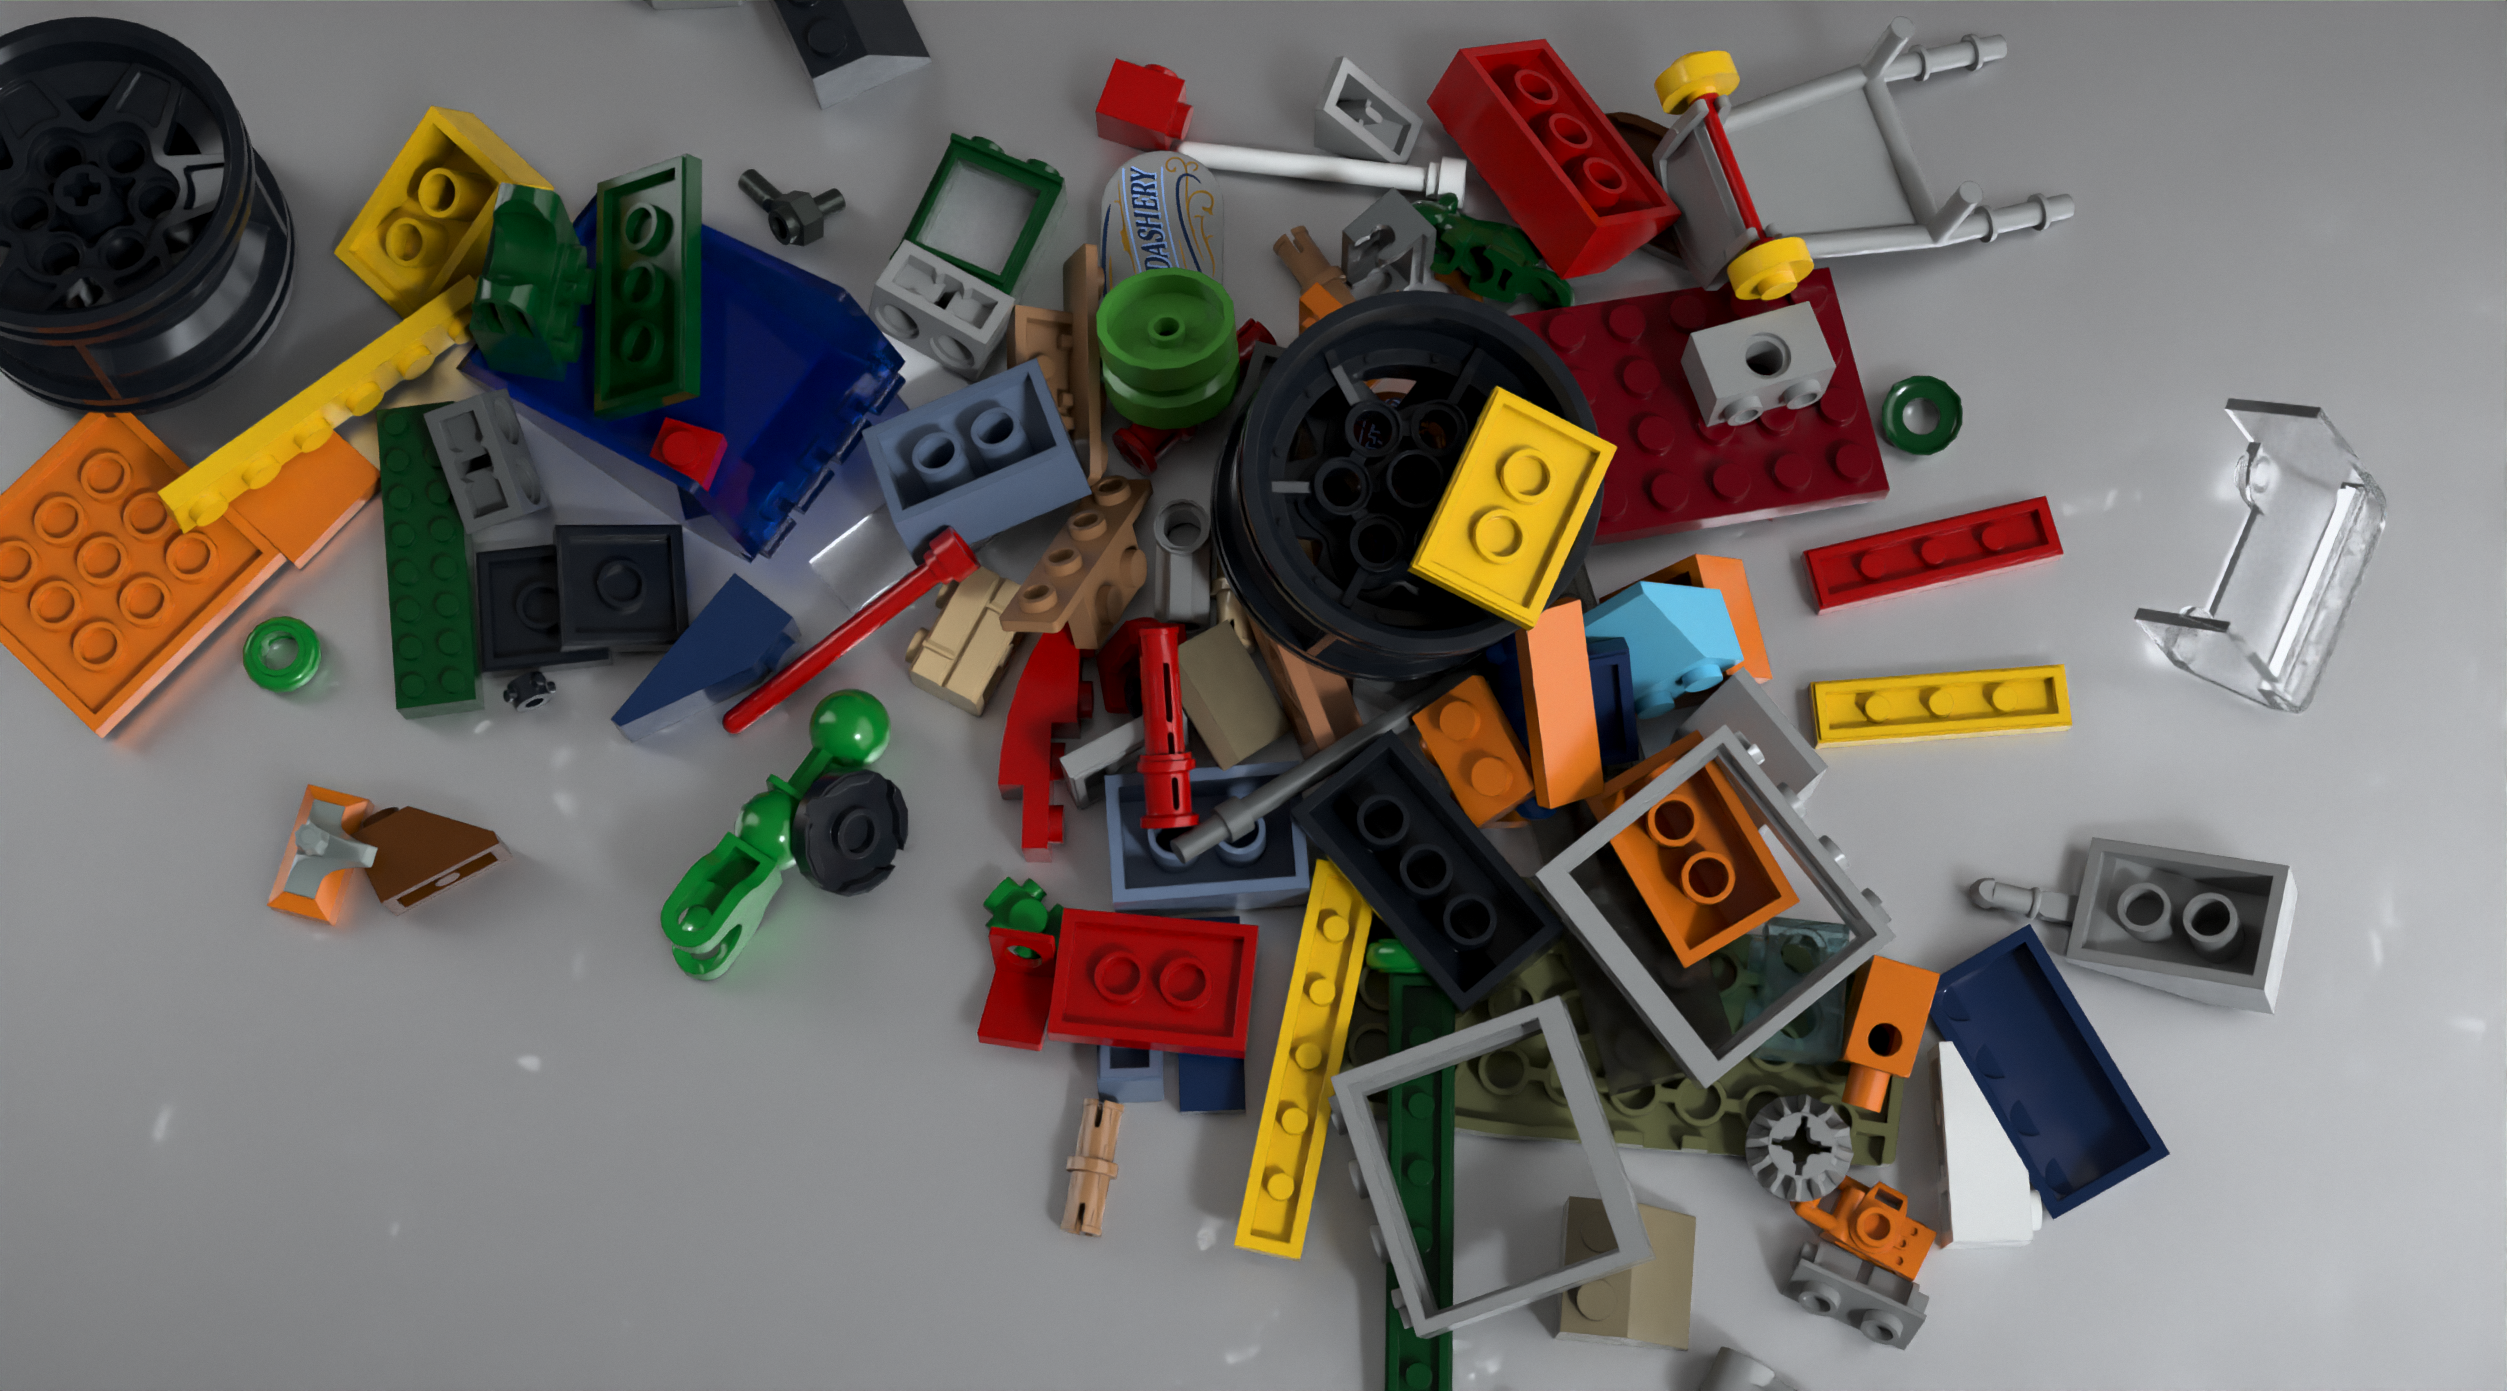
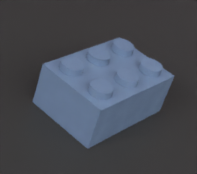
(1252, 872)

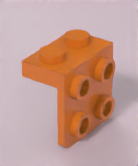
(1478, 754)

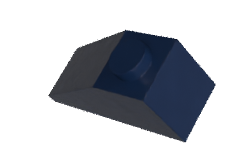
(717, 657)

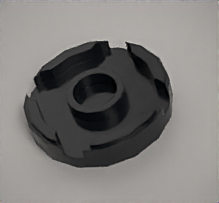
(849, 830)

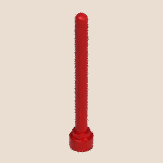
(945, 561)

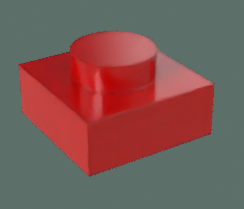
(690, 450)

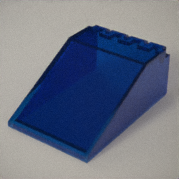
(781, 376)

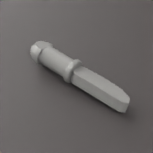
(2032, 902)

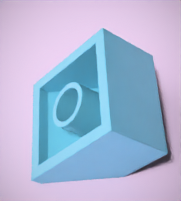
(1675, 640)

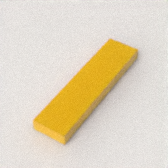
(1939, 706)

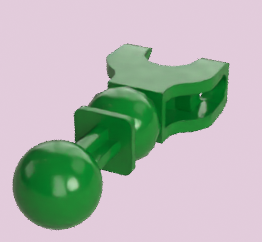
(741, 875)

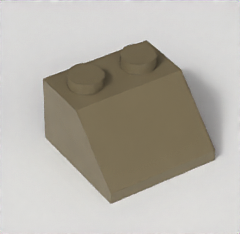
(1638, 1305)

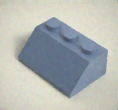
(976, 460)

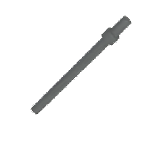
(1237, 816)

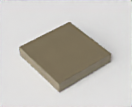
(1228, 696)

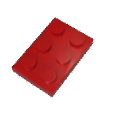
(1153, 983)

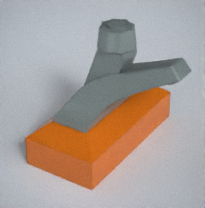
(322, 855)

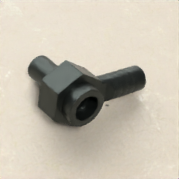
(792, 216)

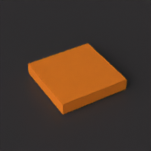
(310, 498)

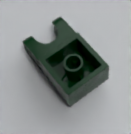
(531, 286)

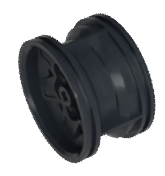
(74, 116)
(1263, 505)

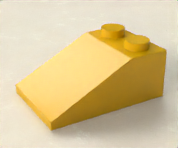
(433, 210)

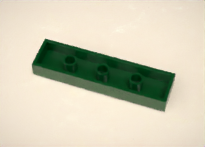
(427, 573)

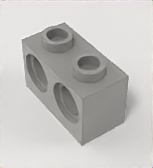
(940, 310)

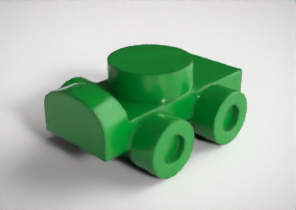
(1022, 910)

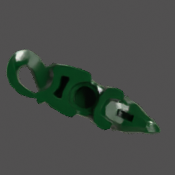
(1493, 255)

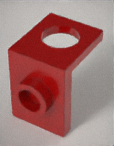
(1020, 990)

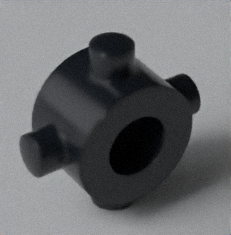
(529, 691)

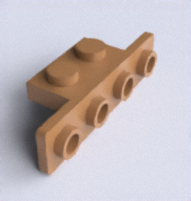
(1069, 355)
(1087, 568)

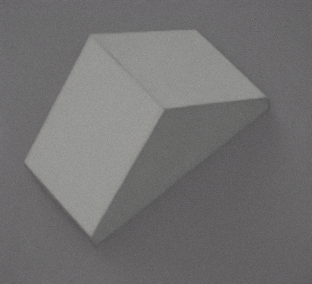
(1363, 118)

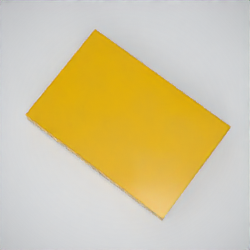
(1512, 508)

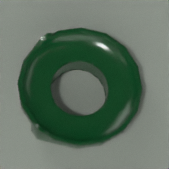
(1936, 393)

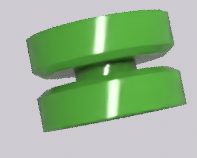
(1169, 348)

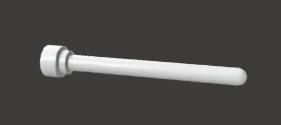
(1434, 180)

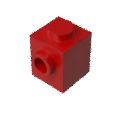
(1143, 107)

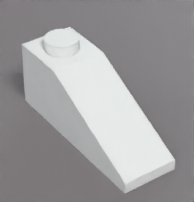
(1978, 1172)

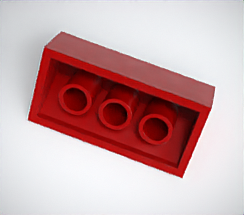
(1551, 156)

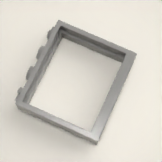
(1818, 859)
(1375, 1179)

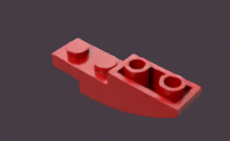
(1044, 708)

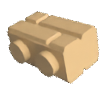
(966, 645)

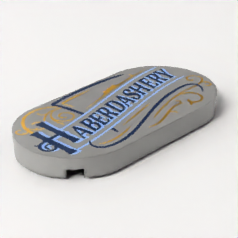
(1161, 215)

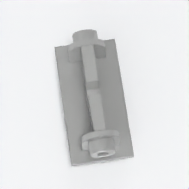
(1884, 1310)

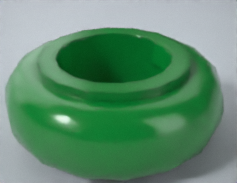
(271, 632)
(1391, 956)

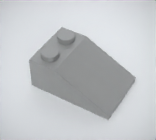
(2185, 922)

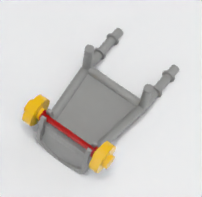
(1814, 168)

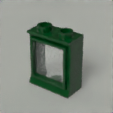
(989, 213)

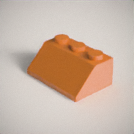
(1695, 856)

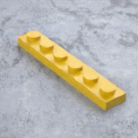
(311, 415)
(1305, 1058)

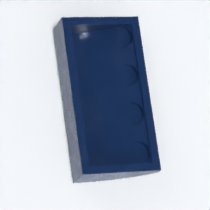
(2044, 1072)

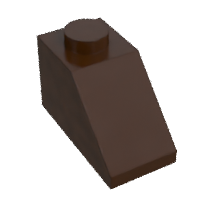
(425, 855)

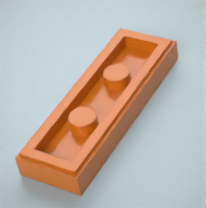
(1560, 706)

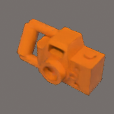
(1871, 1227)

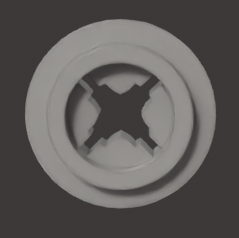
(1775, 1166)

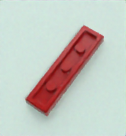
(1931, 555)

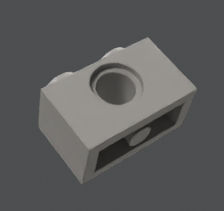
(1782, 340)

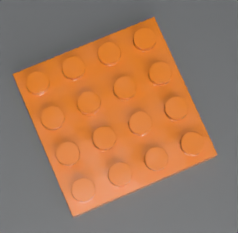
(102, 580)

